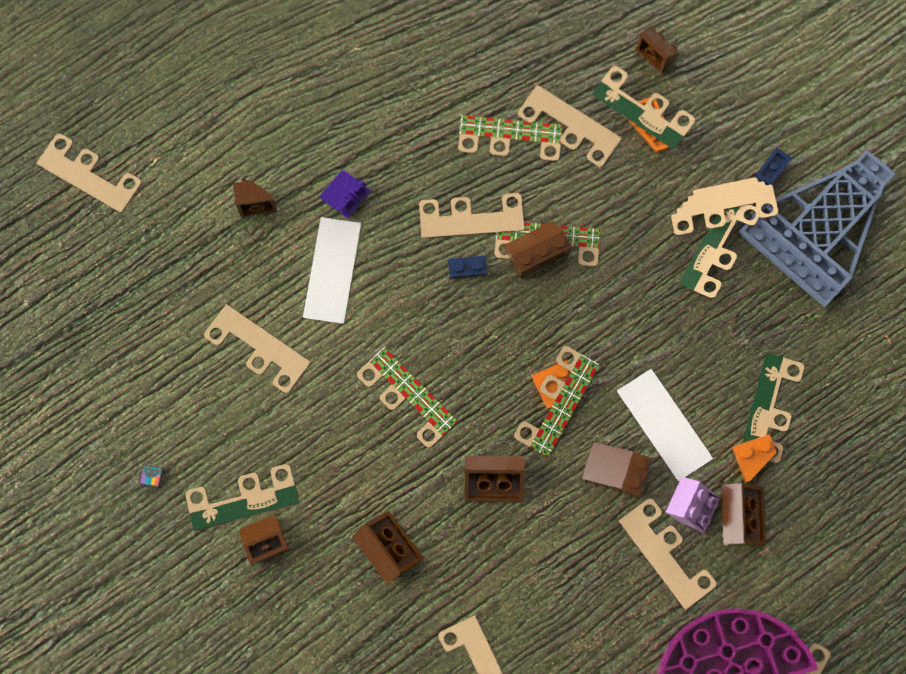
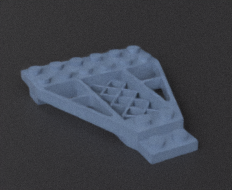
(804, 259)

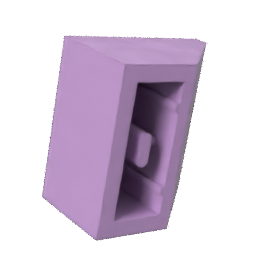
(693, 504)

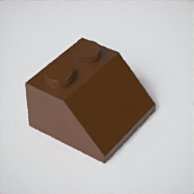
(656, 50)
(253, 199)

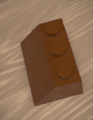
(538, 248)
(494, 478)
(743, 515)
(387, 547)

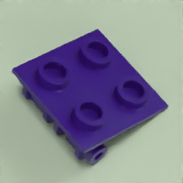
(345, 193)

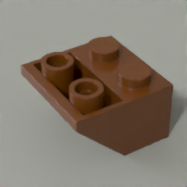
(263, 540)

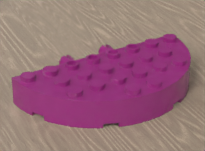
(736, 644)

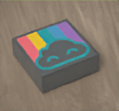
(151, 476)

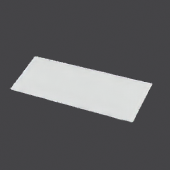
(332, 270)
(664, 424)

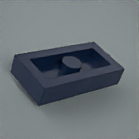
(773, 167)
(467, 267)

